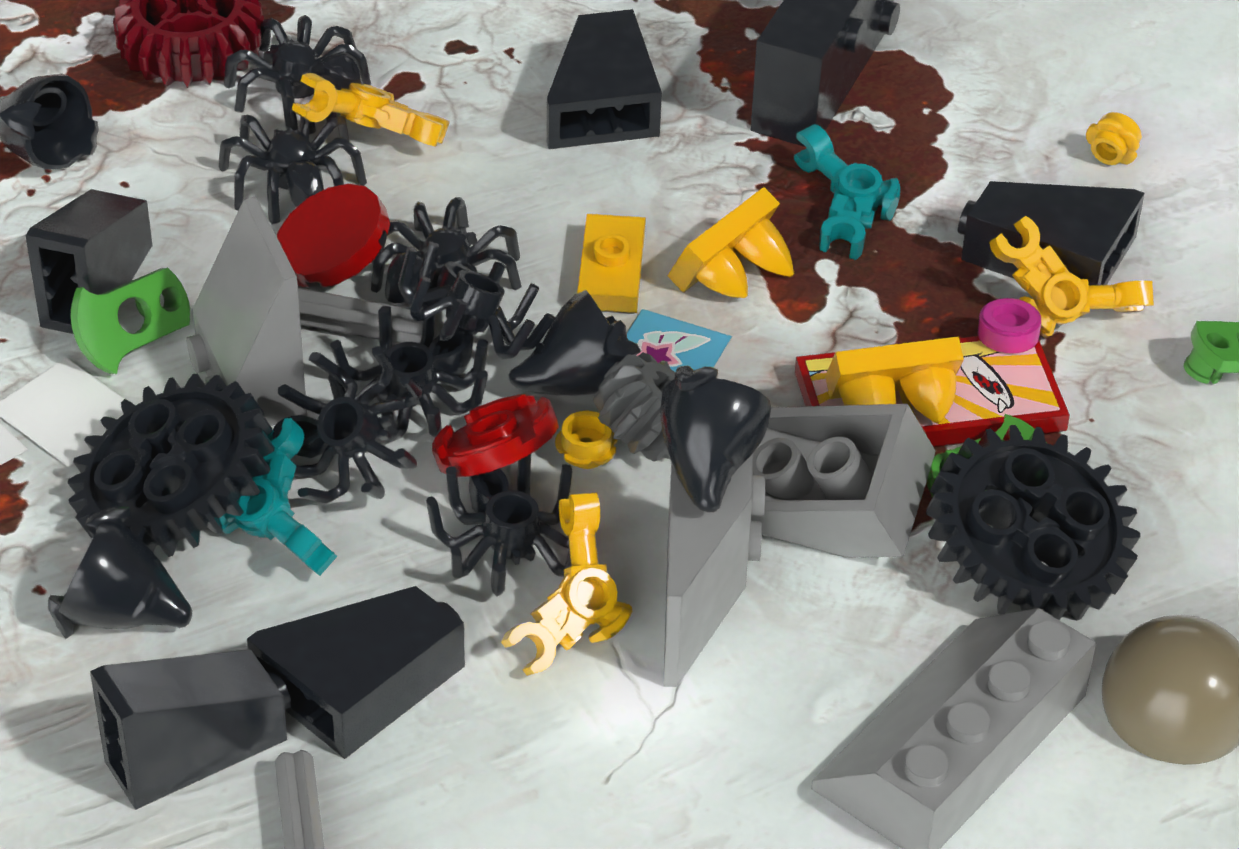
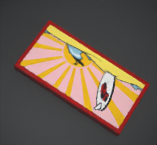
(986, 390)

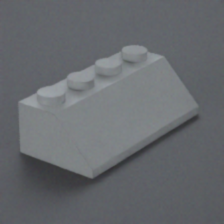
(960, 728)

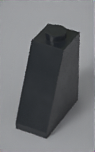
(604, 84)
(1081, 223)
(86, 244)
(363, 663)
(185, 718)

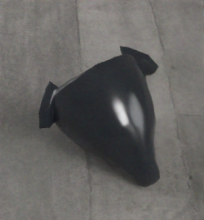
(48, 122)
(574, 351)
(710, 430)
(119, 583)

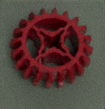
(186, 37)

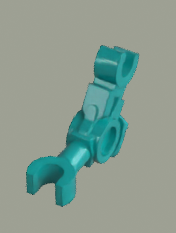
(856, 191)
(270, 512)

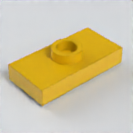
(612, 261)

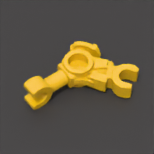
(370, 108)
(1055, 290)
(583, 597)

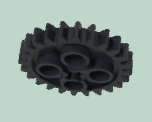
(175, 461)
(1040, 510)

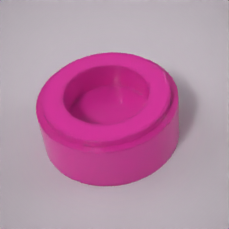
(1009, 325)

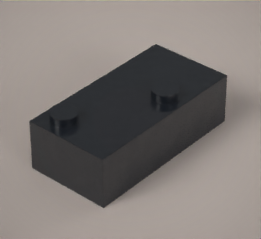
(812, 61)

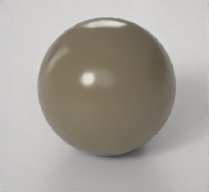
(1175, 690)

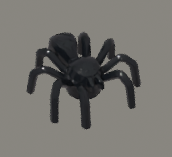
(291, 59)
(290, 160)
(453, 247)
(470, 303)
(427, 364)
(349, 428)
(508, 522)

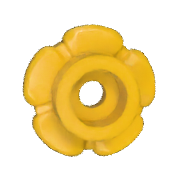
(1114, 139)
(585, 440)

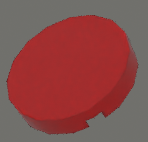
(334, 234)
(496, 435)

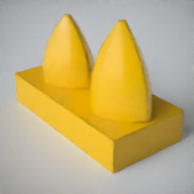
(744, 230)
(918, 368)

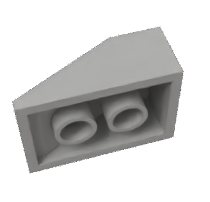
(251, 316)
(843, 477)
(707, 564)

